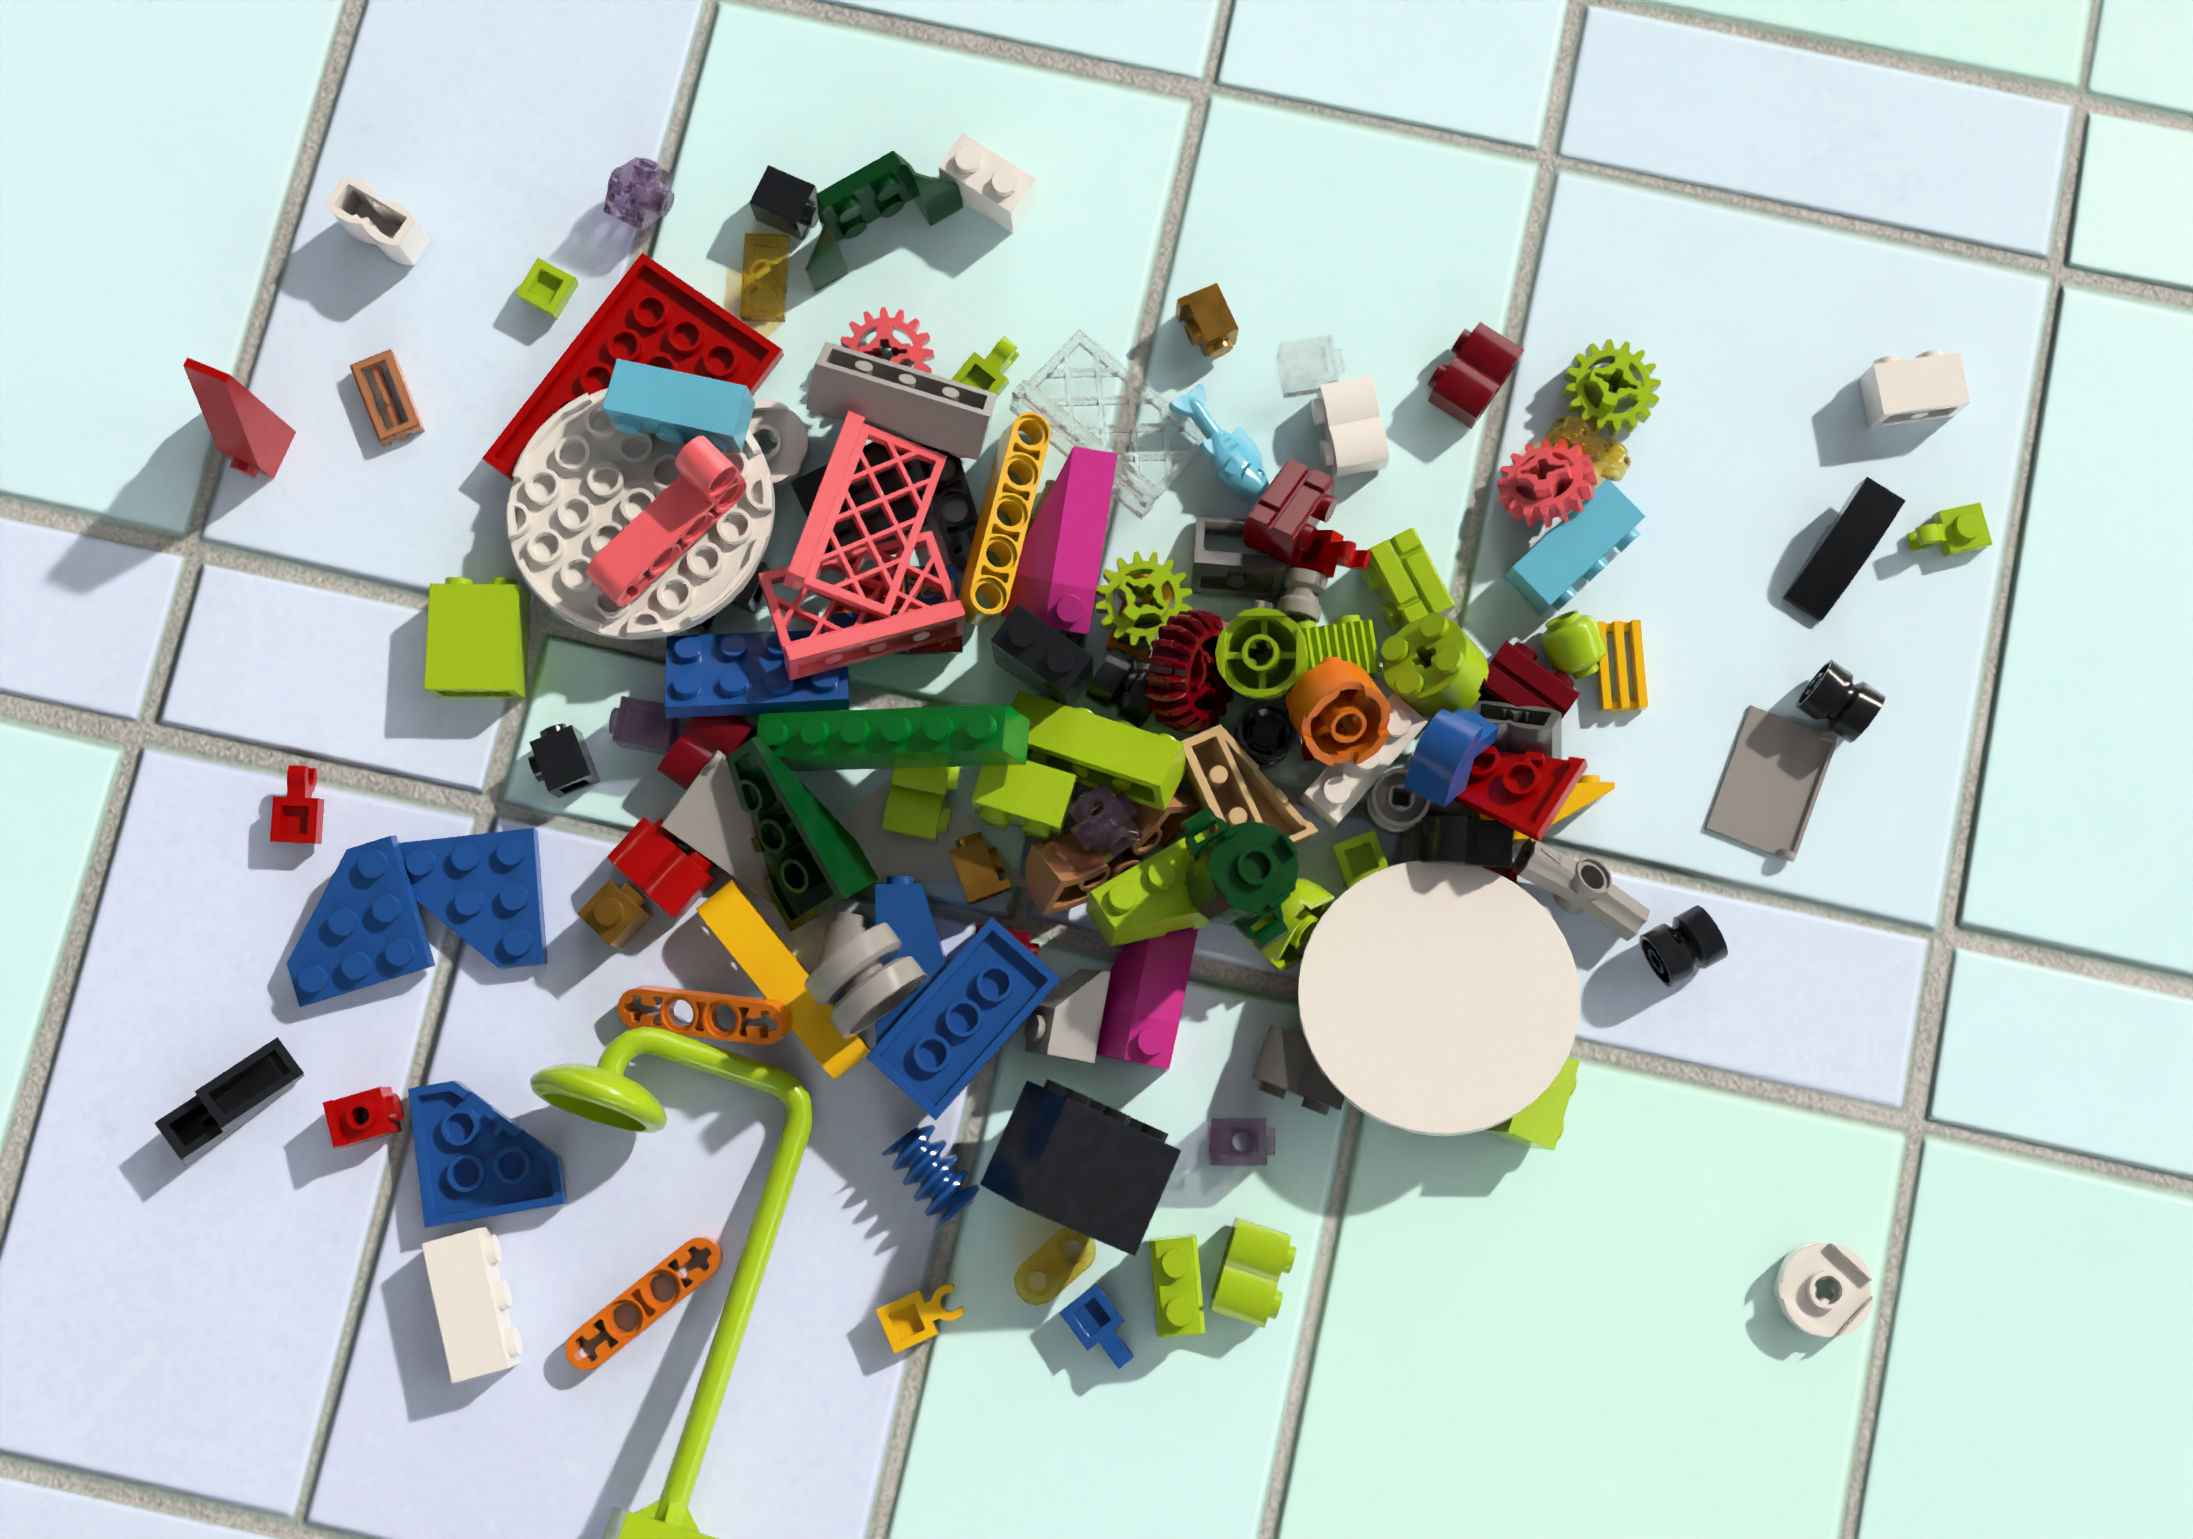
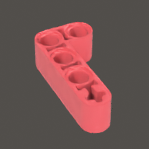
(669, 524)

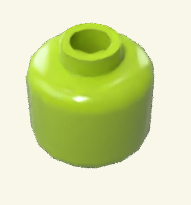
(1574, 644)

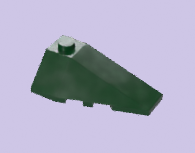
(805, 848)

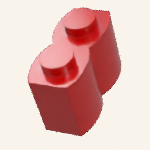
(662, 867)

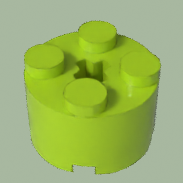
(1434, 666)

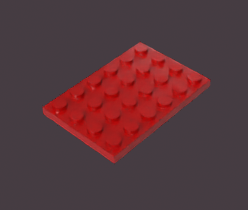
(646, 321)

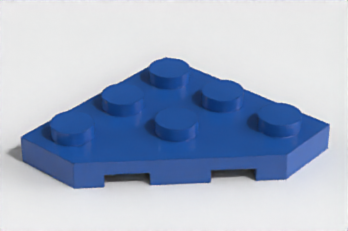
(484, 892)
(361, 928)
(477, 1158)

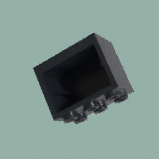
(1081, 1165)

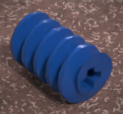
(932, 1173)

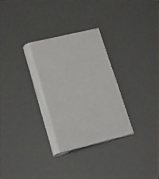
(1771, 783)
(717, 827)

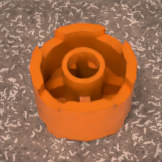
(1339, 712)

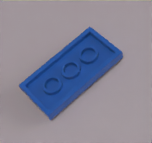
(744, 677)
(963, 1018)

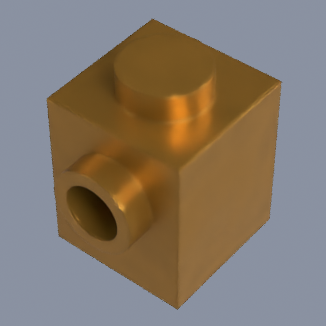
(616, 913)

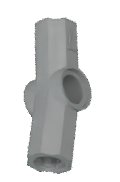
(1581, 887)

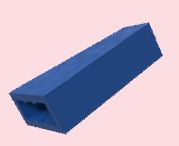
(909, 915)

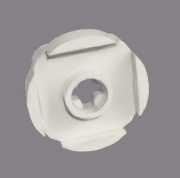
(789, 432)
(1851, 1287)

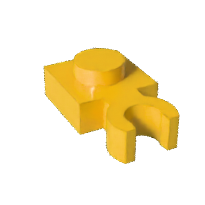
(912, 1318)

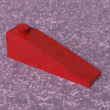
(239, 421)

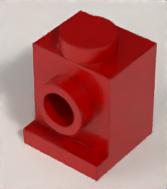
(345, 1121)

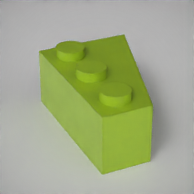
(1147, 898)

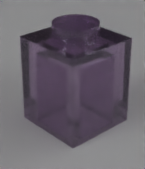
(643, 726)

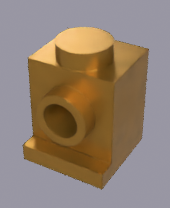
(1208, 321)
(978, 869)

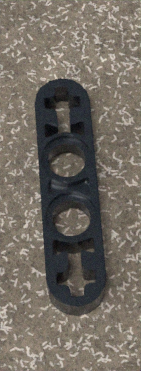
(953, 489)

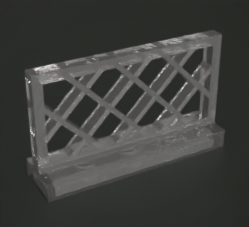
(1129, 484)

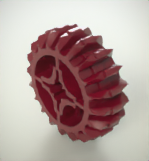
(1184, 673)

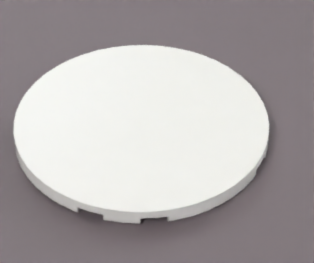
(585, 484)
(1438, 997)

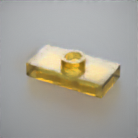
(765, 277)

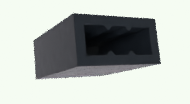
(862, 493)
(1042, 657)

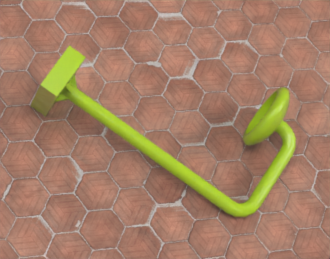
(620, 1102)

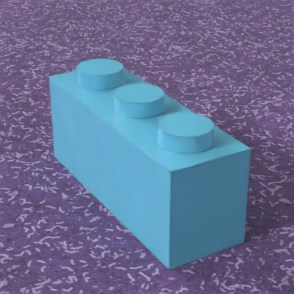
(678, 405)
(1576, 549)

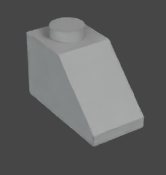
(1070, 1018)

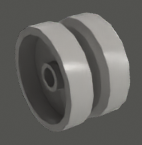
(865, 980)

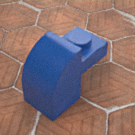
(1447, 753)

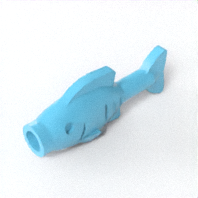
(1232, 455)

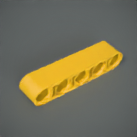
(1017, 503)
(779, 977)

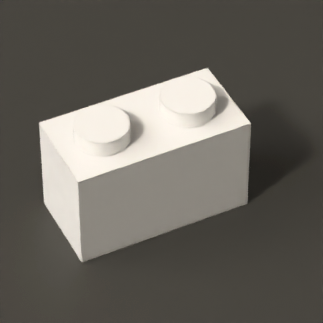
(989, 182)
(1914, 388)

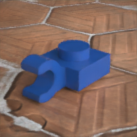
(1094, 1321)

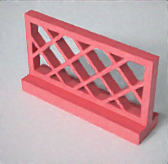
(828, 503)
(873, 638)

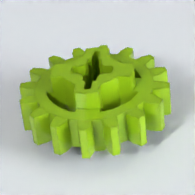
(1630, 381)
(1129, 588)

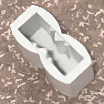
(378, 221)
(1351, 426)

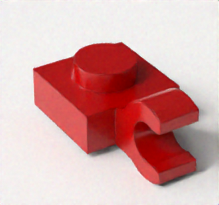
(1328, 551)
(298, 815)

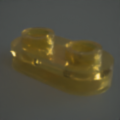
(1607, 455)
(1056, 1266)

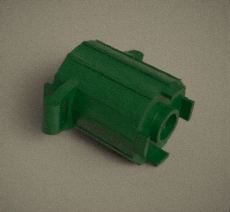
(1240, 874)

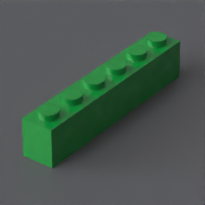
(897, 737)

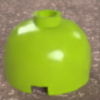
(1262, 653)
(1301, 916)

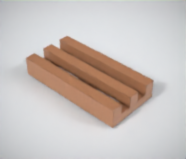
(400, 430)

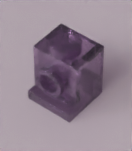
(1221, 1141)

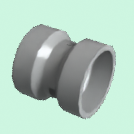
(1302, 593)

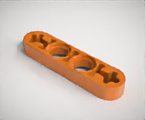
(704, 1020)
(642, 1299)

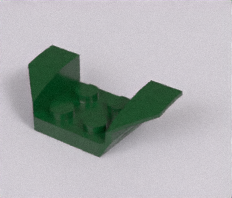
(864, 197)

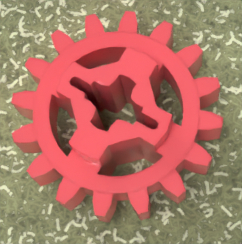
(884, 326)
(1547, 482)

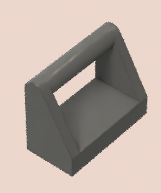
(1232, 572)

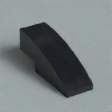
(1843, 548)
(229, 1101)

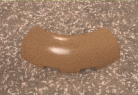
(1063, 872)

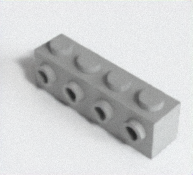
(901, 400)

